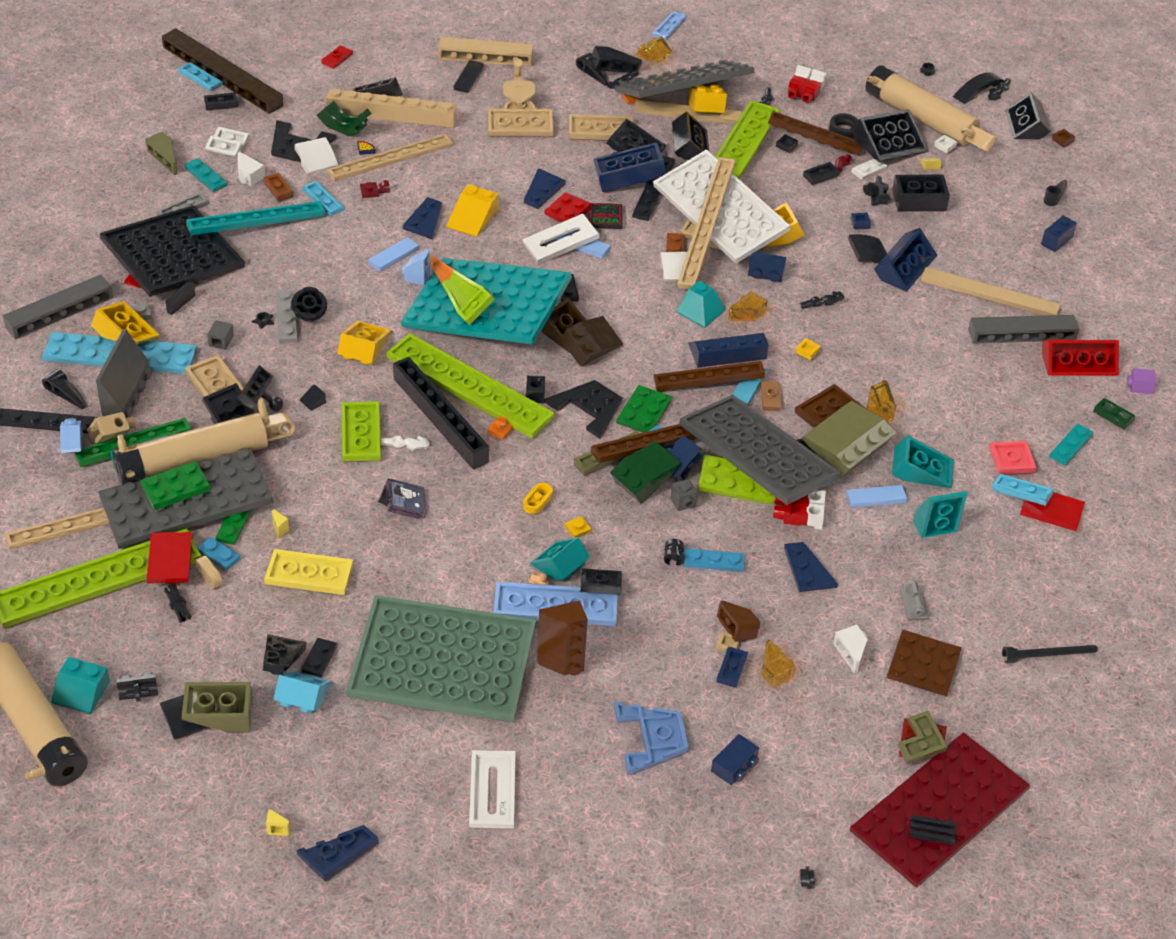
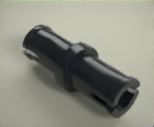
(177, 603)

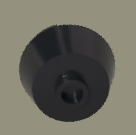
(309, 304)

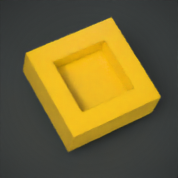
(807, 349)
(578, 527)

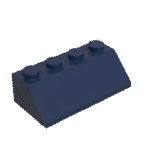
(629, 167)
(906, 260)
(729, 350)

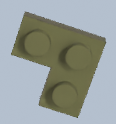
(927, 739)

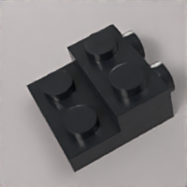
(225, 405)

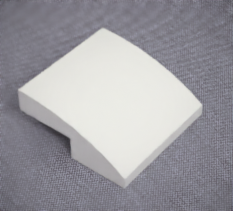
(227, 142)
(316, 155)
(672, 265)

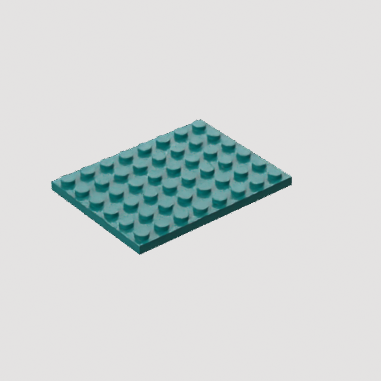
(517, 314)

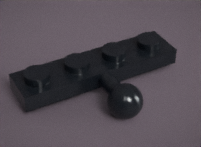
(256, 388)

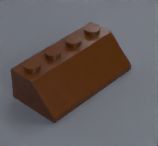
(562, 638)

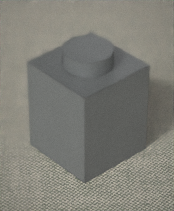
(220, 335)

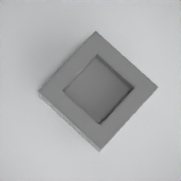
(142, 310)

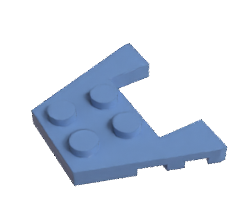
(661, 733)

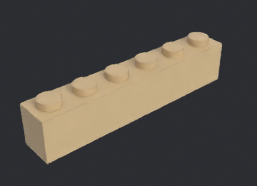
(484, 51)

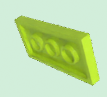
(361, 431)
(725, 479)

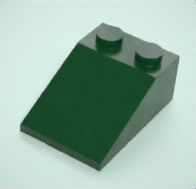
(645, 471)

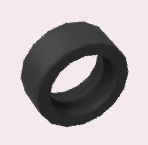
(842, 119)

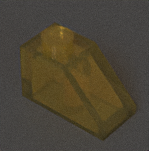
(881, 401)

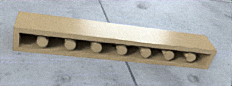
(394, 108)

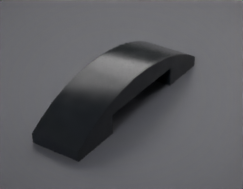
(975, 85)

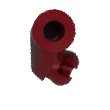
(843, 161)

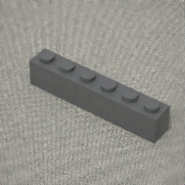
(57, 306)
(1023, 328)

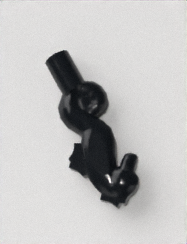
(625, 77)
(995, 94)
(767, 97)
(826, 299)

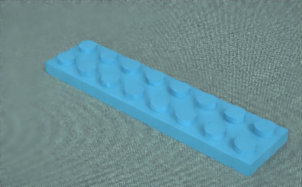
(96, 349)

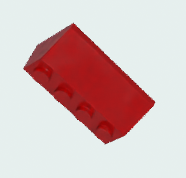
(1081, 357)

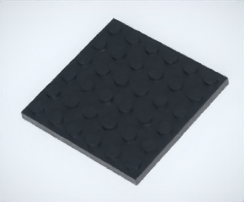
(166, 255)

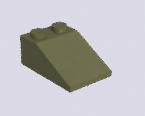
(218, 705)

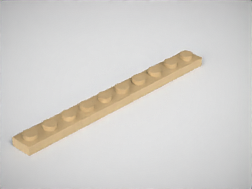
(706, 223)

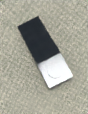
(613, 60)
(385, 87)

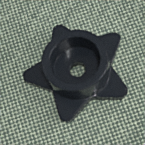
(262, 323)

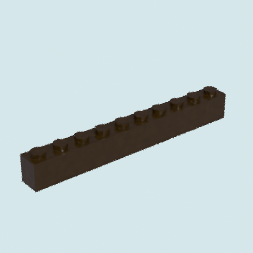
(230, 74)

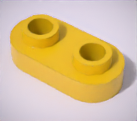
(535, 498)

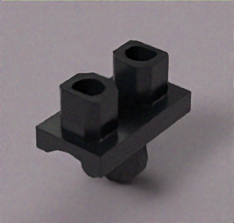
(877, 191)
(137, 686)

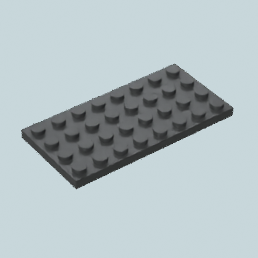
(683, 78)
(760, 449)
(234, 487)

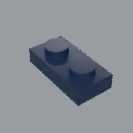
(732, 667)

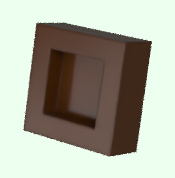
(1063, 138)

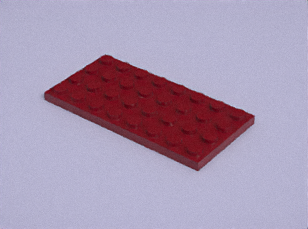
(953, 786)

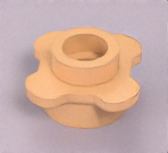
(538, 578)

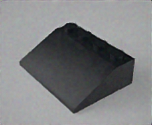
(889, 135)

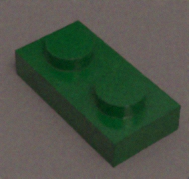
(1114, 413)

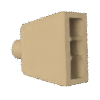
(110, 427)

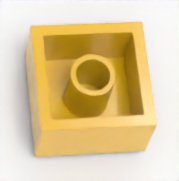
(707, 98)

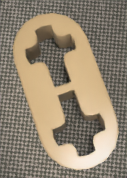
(209, 572)

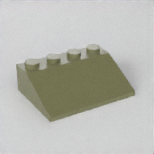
(849, 437)

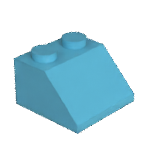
(301, 691)

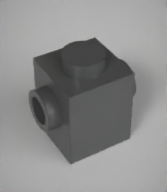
(683, 495)

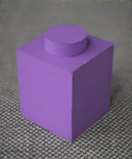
(1142, 381)

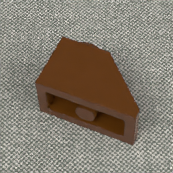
(738, 621)

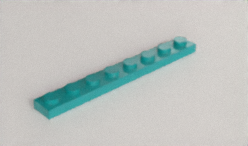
(255, 218)

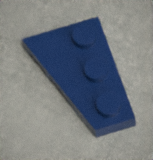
(542, 188)
(424, 218)
(807, 569)
(334, 855)

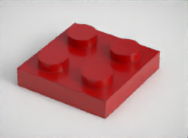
(567, 207)

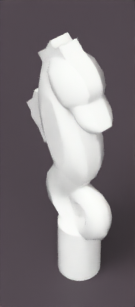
(411, 443)

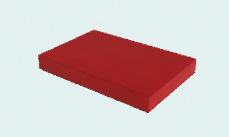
(1059, 511)
(169, 557)

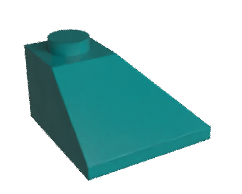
(701, 304)

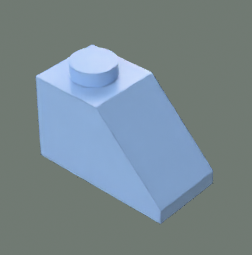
(418, 268)
(71, 436)

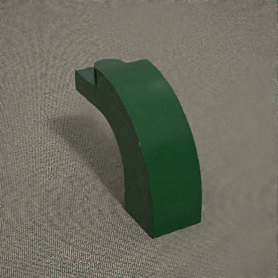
(341, 122)

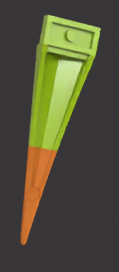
(466, 295)

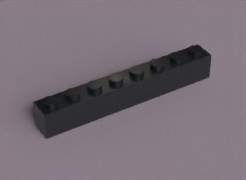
(441, 413)

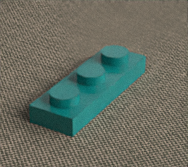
(205, 175)
(1071, 444)

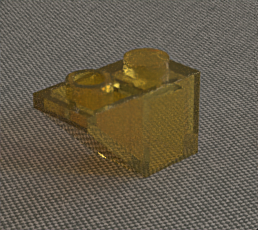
(654, 51)
(748, 308)
(776, 666)

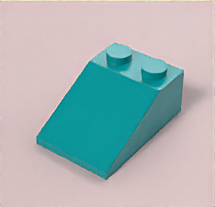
(921, 464)
(940, 514)

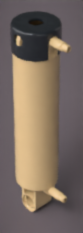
(928, 108)
(204, 443)
(37, 723)

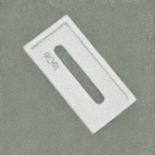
(584, 236)
(480, 766)

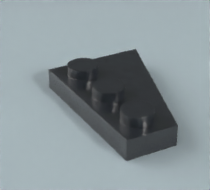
(281, 653)

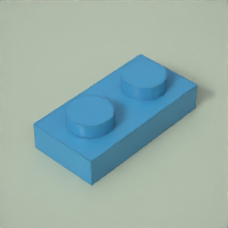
(218, 553)

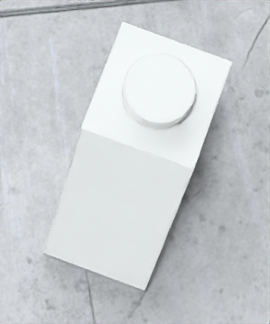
(249, 170)
(851, 645)

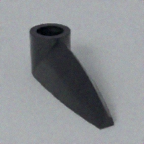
(585, 64)
(1054, 193)
(59, 385)

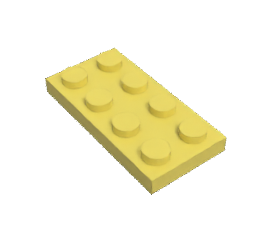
(309, 572)

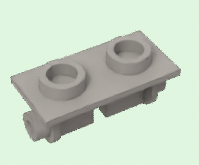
(913, 601)

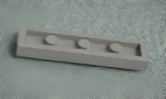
(286, 317)

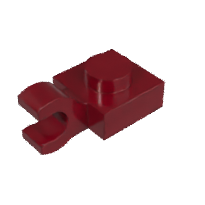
(371, 189)

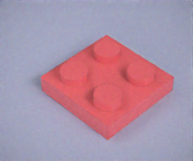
(1012, 457)

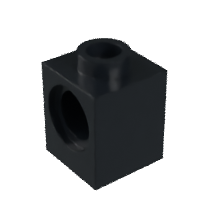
(535, 388)

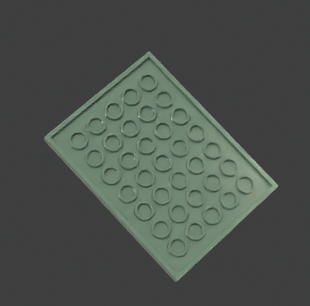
(442, 658)

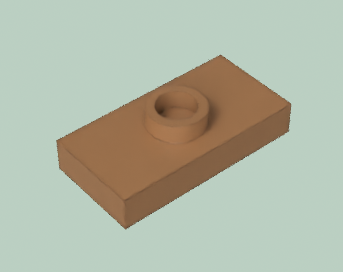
(770, 396)

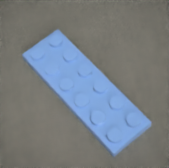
(527, 599)

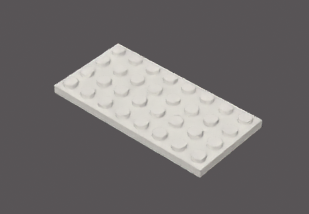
(744, 219)

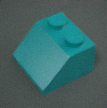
(562, 559)
(80, 685)

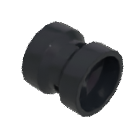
(673, 549)

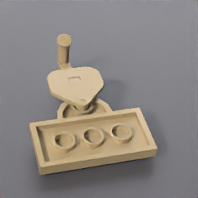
(519, 113)

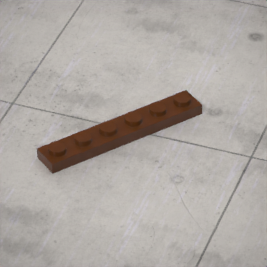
(814, 132)
(709, 376)
(628, 445)

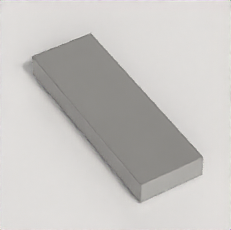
(197, 200)

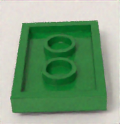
(644, 409)
(175, 485)

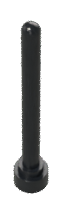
(1014, 654)

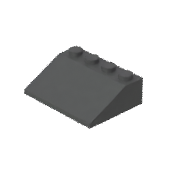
(122, 377)

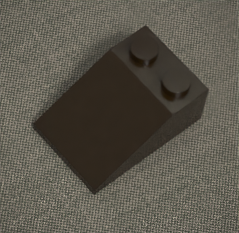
(561, 318)
(590, 340)

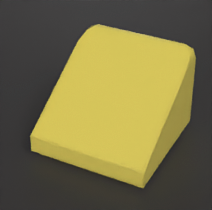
(931, 163)
(280, 523)
(277, 824)

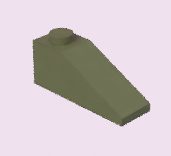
(161, 148)

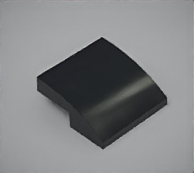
(867, 247)
(173, 715)

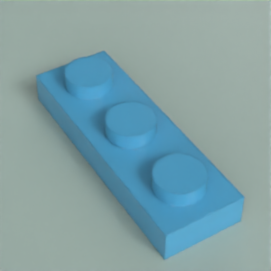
(714, 560)

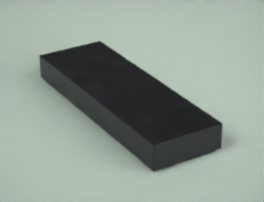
(468, 76)

